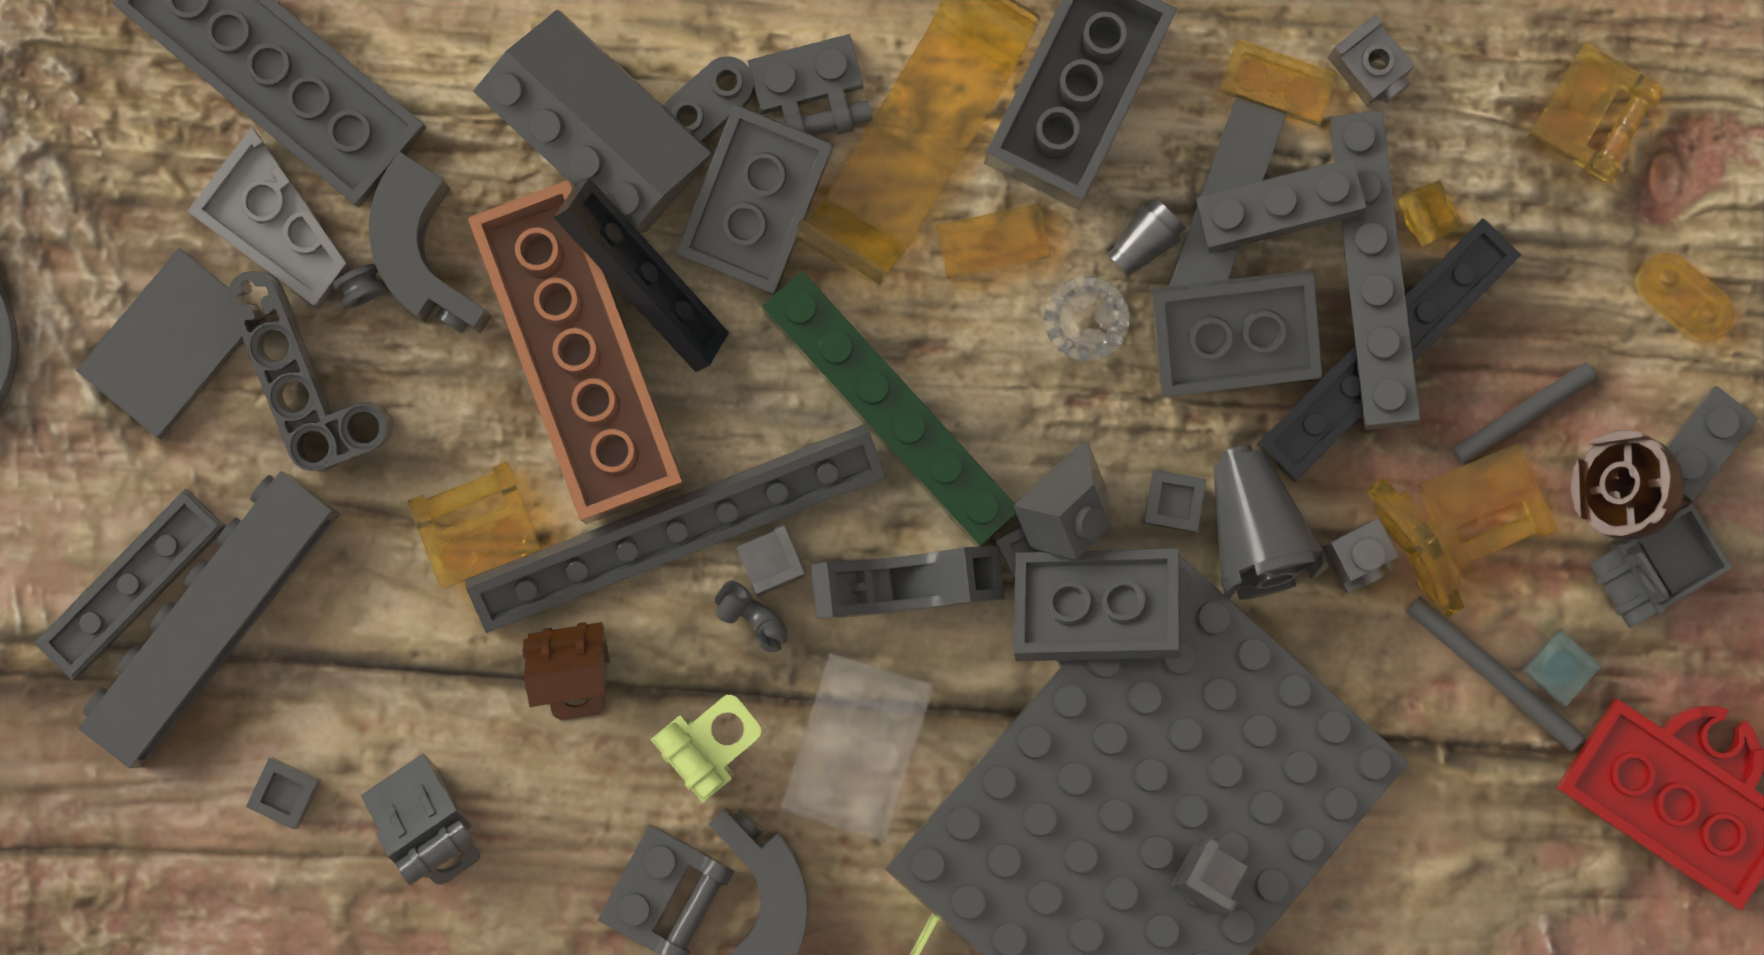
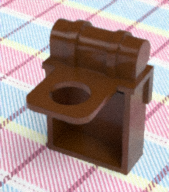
(567, 667)

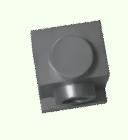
(1352, 62)
(1362, 555)

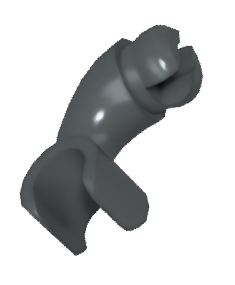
(736, 601)

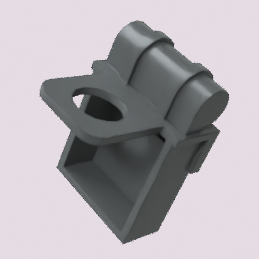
(1660, 568)
(421, 823)

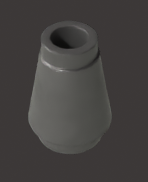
(1146, 237)

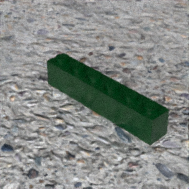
(890, 409)

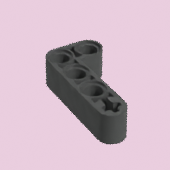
(298, 367)

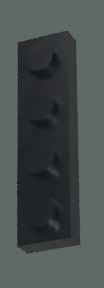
(641, 274)

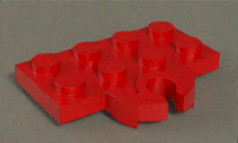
(1678, 794)

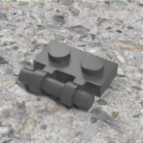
(810, 75)

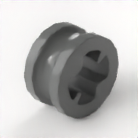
(359, 286)

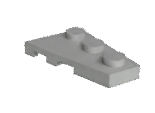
(268, 220)

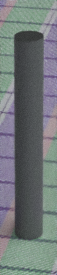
(1524, 413)

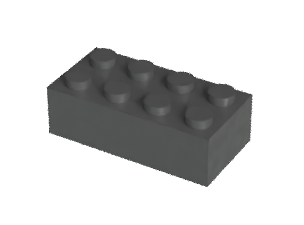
(1078, 94)

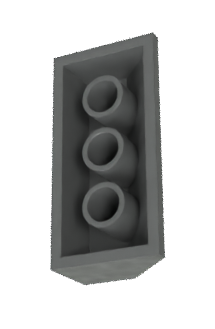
(593, 119)

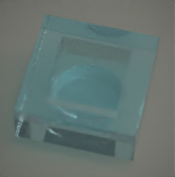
(1561, 668)

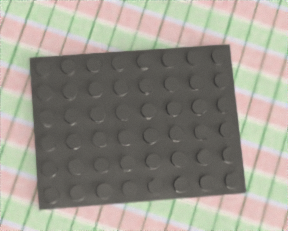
(1116, 772)

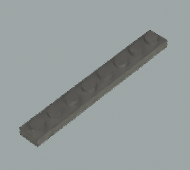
(675, 528)

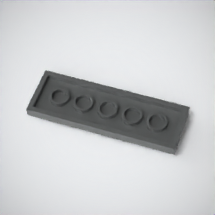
(286, 85)

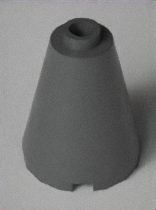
(1260, 528)

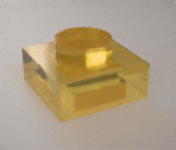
(1430, 213)

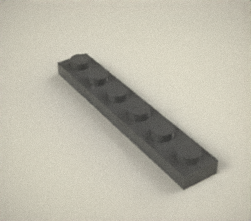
(1376, 278)

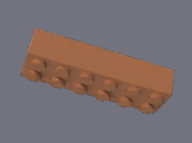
(576, 357)

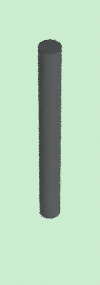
(1495, 673)

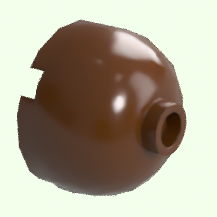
(1627, 485)

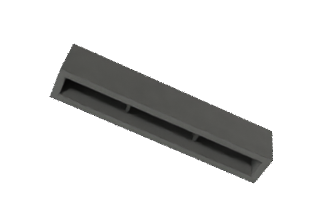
(208, 619)

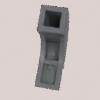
(397, 232)
(907, 582)
(780, 885)

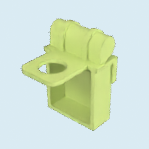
(696, 753)

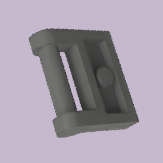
(649, 886)

